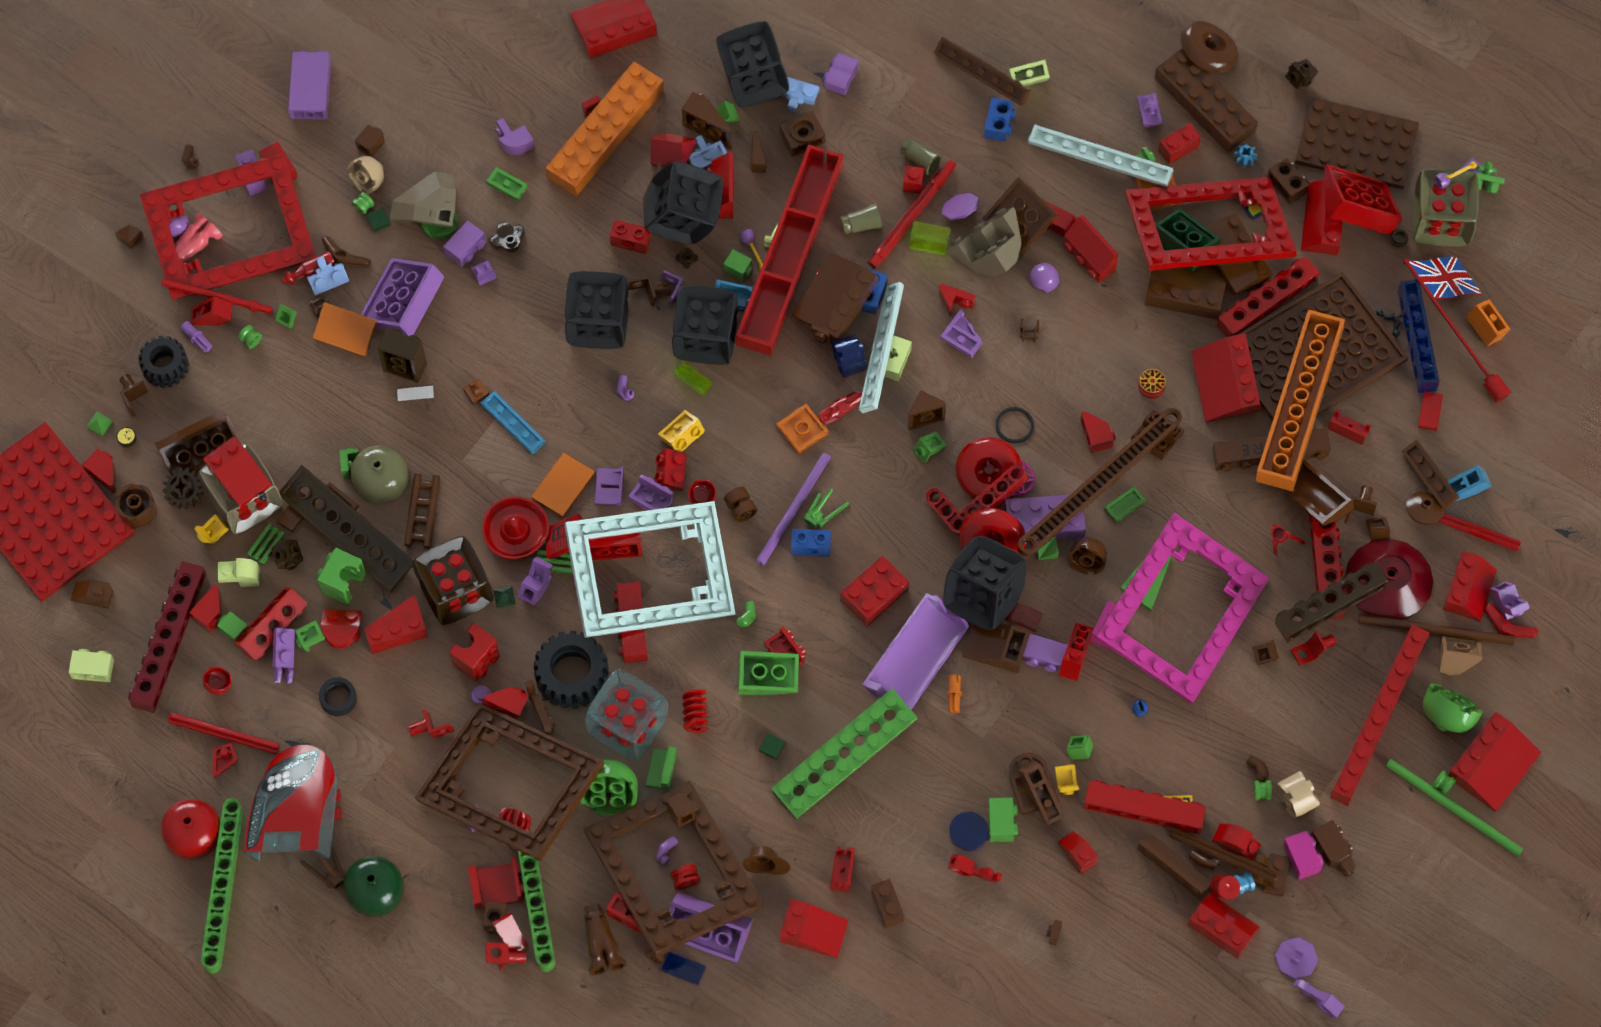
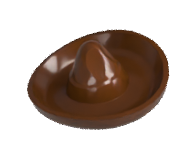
(1209, 46)

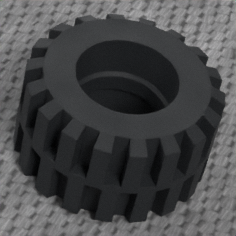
(158, 349)

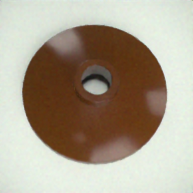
(1420, 512)

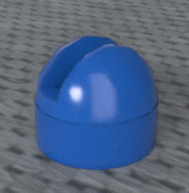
(1136, 709)

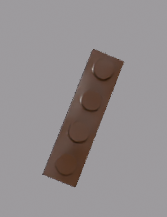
(1430, 474)

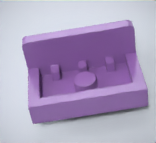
(650, 494)

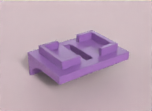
(609, 477)

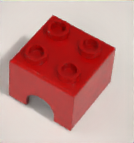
(478, 657)

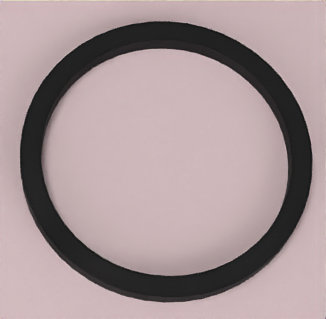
(1014, 440)

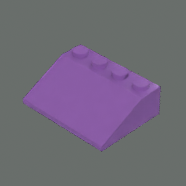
(403, 295)

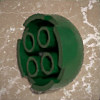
(373, 897)

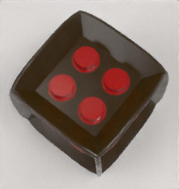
(453, 580)

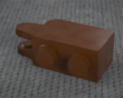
(1334, 847)

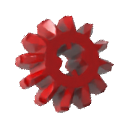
(516, 818)

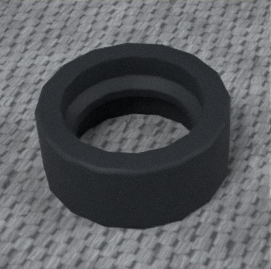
(337, 682)

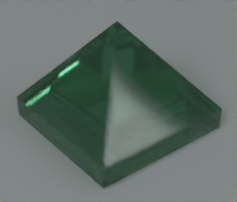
(504, 596)

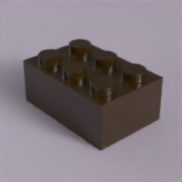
(402, 355)

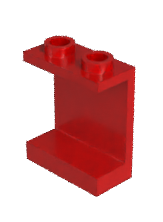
(496, 884)

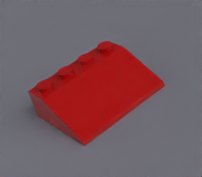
(613, 25)
(1360, 200)
(1226, 378)
(1495, 762)

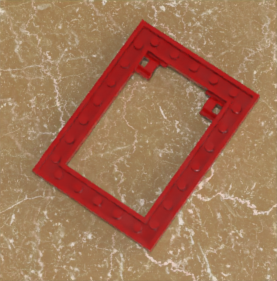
(158, 215)
(1275, 244)

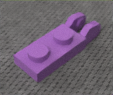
(283, 653)

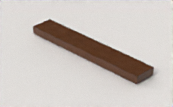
(982, 71)

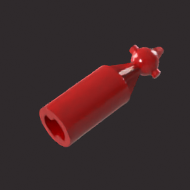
(307, 268)

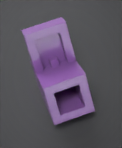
(514, 142)
(536, 582)
(1508, 600)

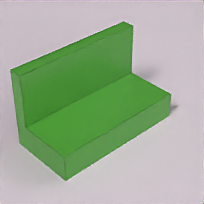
(661, 768)

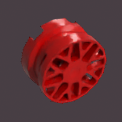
(685, 877)

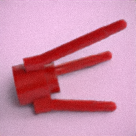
(1280, 535)

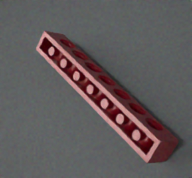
(149, 700)

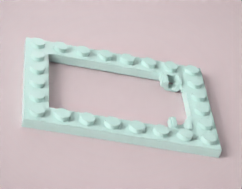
(707, 531)

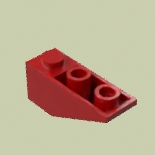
(1076, 651)

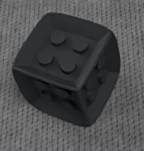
(752, 64)
(683, 203)
(596, 310)
(705, 324)
(984, 582)

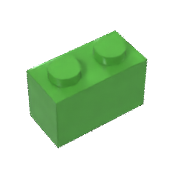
(1002, 819)

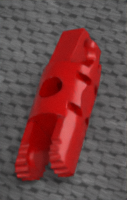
(839, 407)

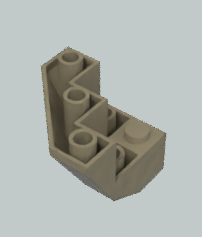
(427, 202)
(991, 245)

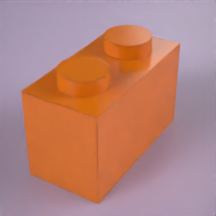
(1488, 322)

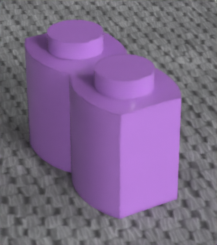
(840, 74)

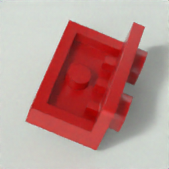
(671, 469)
(784, 643)

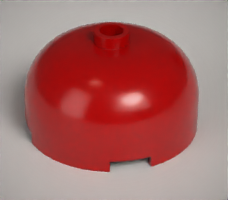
(190, 828)

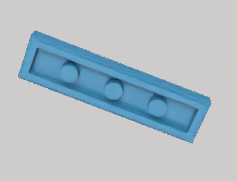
(513, 422)

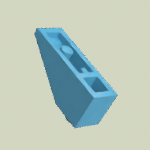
(1470, 482)

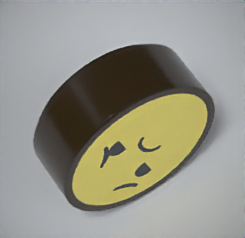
(126, 437)

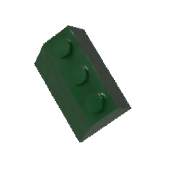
(1184, 232)

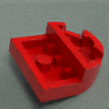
(341, 626)

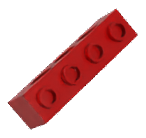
(247, 640)

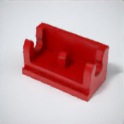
(1349, 428)
(842, 869)

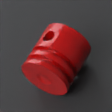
(1225, 886)

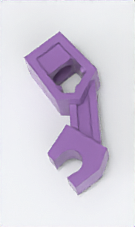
(1324, 1000)

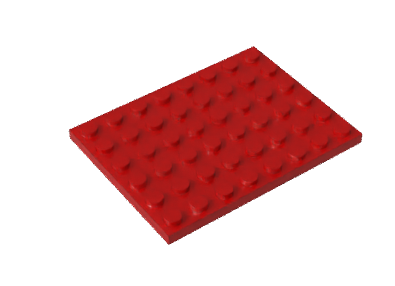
(53, 513)

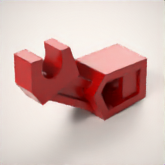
(966, 867)

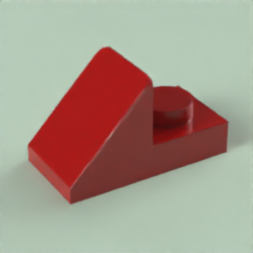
(951, 296)

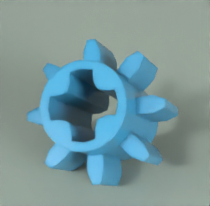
(1245, 155)

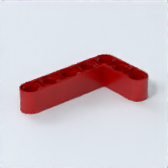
(979, 502)

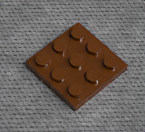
(1031, 211)

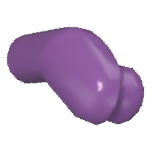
(622, 390)
(662, 856)

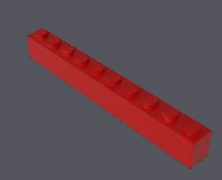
(1379, 715)

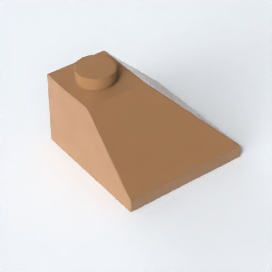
(1458, 655)

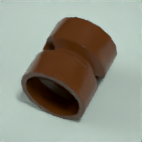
(740, 504)

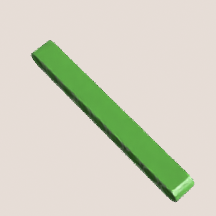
(223, 894)

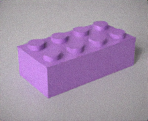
(1034, 509)

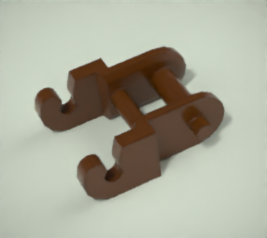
(312, 304)
(1035, 330)

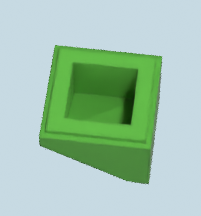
(1049, 551)
(1079, 747)

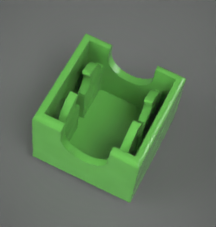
(338, 570)

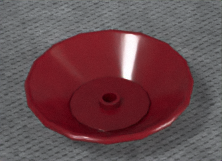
(1409, 586)

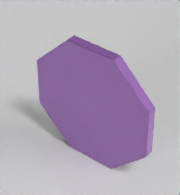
(960, 206)
(1296, 958)

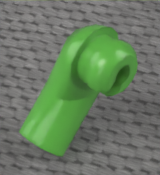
(749, 616)

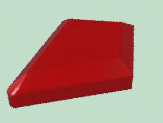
(223, 758)

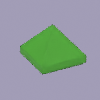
(285, 316)
(99, 424)

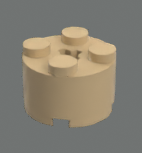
(1297, 794)

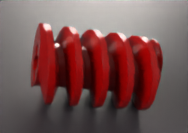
(694, 711)

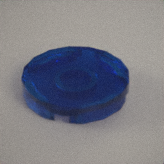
(968, 831)

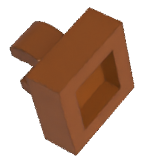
(476, 391)

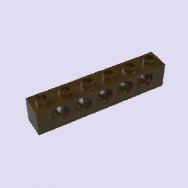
(1310, 620)

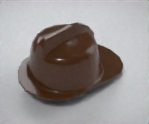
(765, 860)

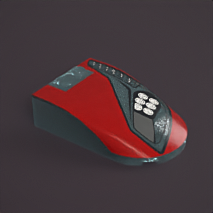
(294, 804)

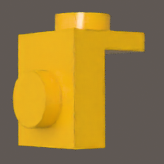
(212, 530)
(1066, 779)

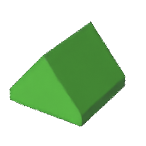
(728, 112)

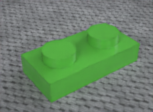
(507, 184)

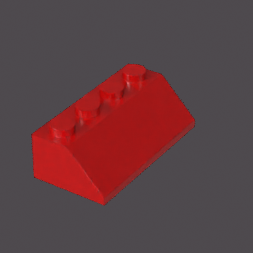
(1320, 231)

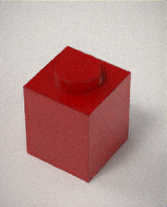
(913, 179)

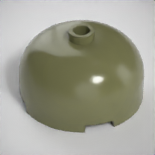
(379, 474)

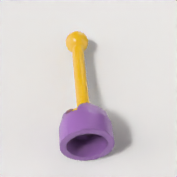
(1443, 180)
(748, 238)

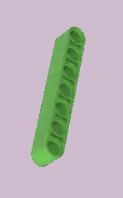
(537, 912)

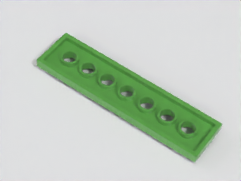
(844, 766)

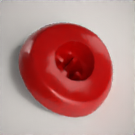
(983, 463)
(992, 524)
(515, 527)

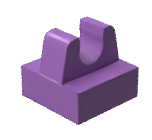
(483, 273)

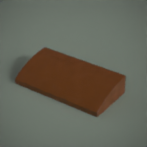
(1319, 496)

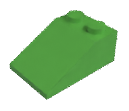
(767, 673)

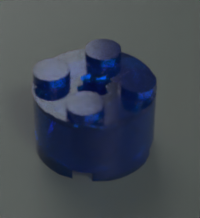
(849, 355)

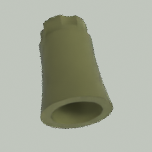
(921, 155)
(862, 220)

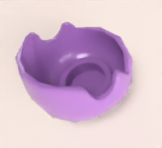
(178, 226)
(1044, 277)

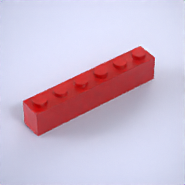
(1144, 807)

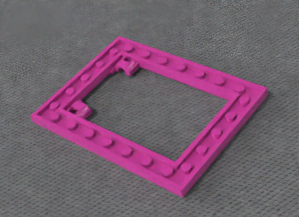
(1242, 575)

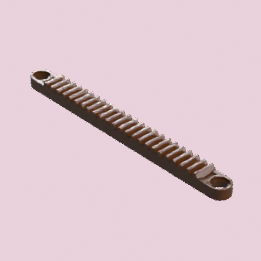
(1099, 482)

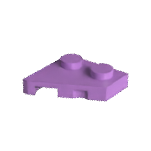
(961, 335)

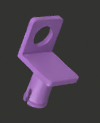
(677, 282)

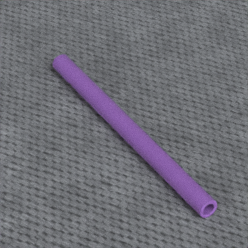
(793, 509)

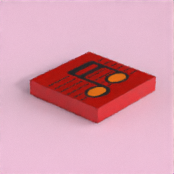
(557, 541)

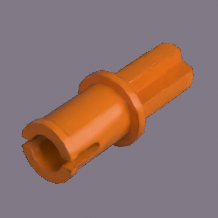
(954, 693)

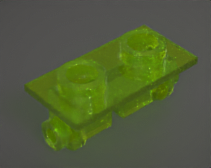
(693, 378)

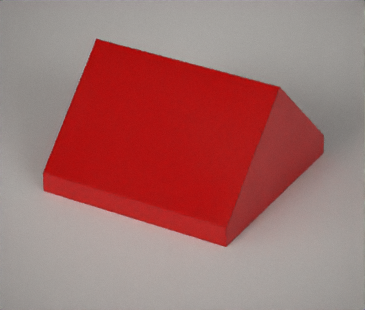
(671, 148)

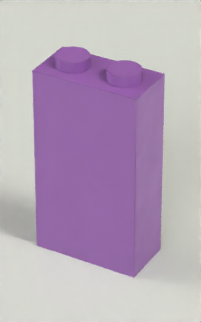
(310, 85)

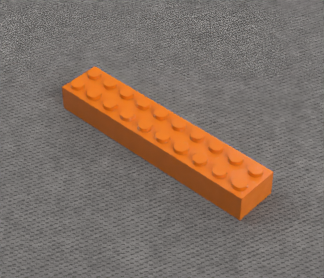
(1300, 400)

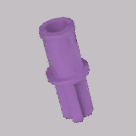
(196, 336)

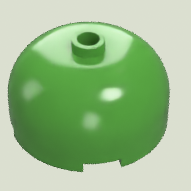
(1448, 712)
(614, 779)

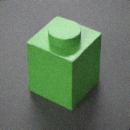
(738, 265)
(231, 626)

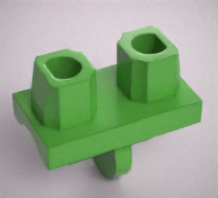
(1492, 182)

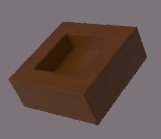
(1054, 931)

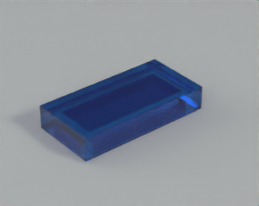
(683, 968)

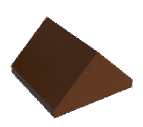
(926, 411)

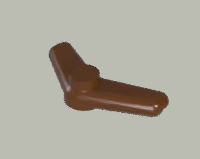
(342, 256)

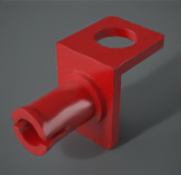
(1313, 647)
(427, 725)
(504, 955)

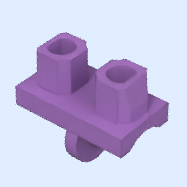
(1149, 110)

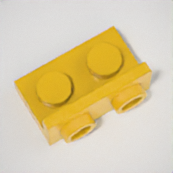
(682, 431)

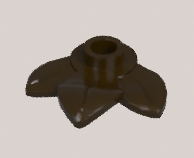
(507, 237)

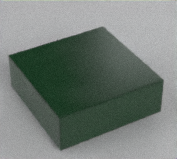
(378, 219)
(772, 746)

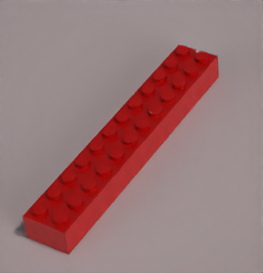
(789, 250)

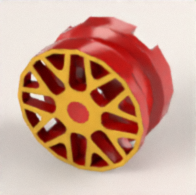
(1152, 384)

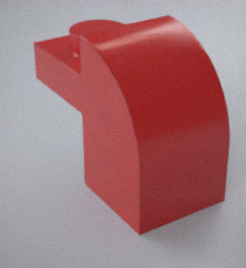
(1236, 839)

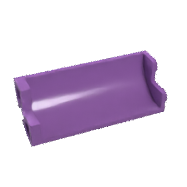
(917, 651)

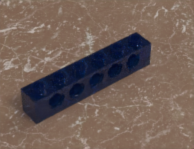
(1418, 336)

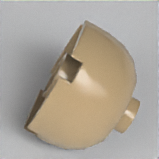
(366, 174)

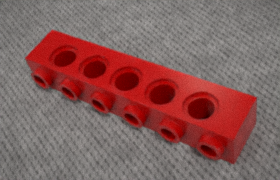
(1301, 267)
(1322, 552)

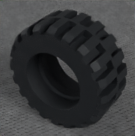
(566, 646)

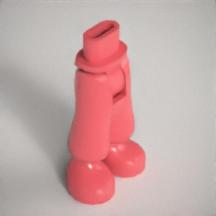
(194, 241)

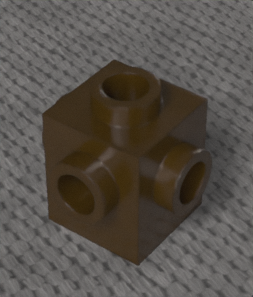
(1301, 73)
(287, 554)

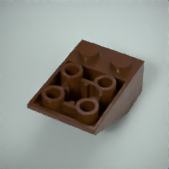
(997, 647)

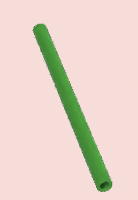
(1454, 807)

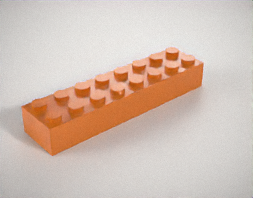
(605, 129)

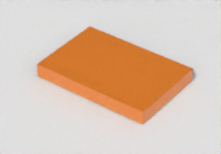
(345, 329)
(563, 485)

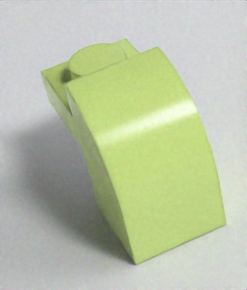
(242, 571)

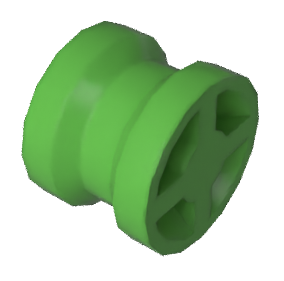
(362, 203)
(249, 336)
(1444, 782)
(1262, 790)

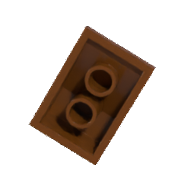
(704, 119)

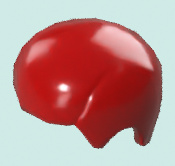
(701, 492)
(217, 680)

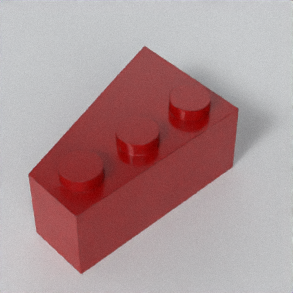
(397, 627)

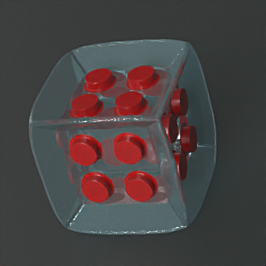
(626, 714)

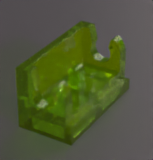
(929, 238)

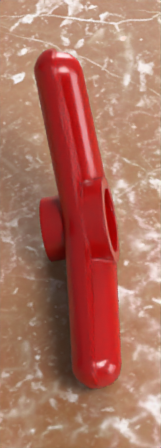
(1507, 628)

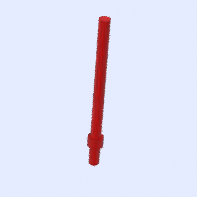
(252, 305)

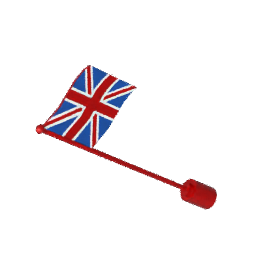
(1445, 280)

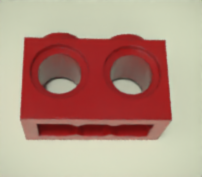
(618, 911)

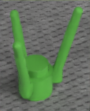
(814, 515)

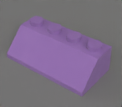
(724, 941)

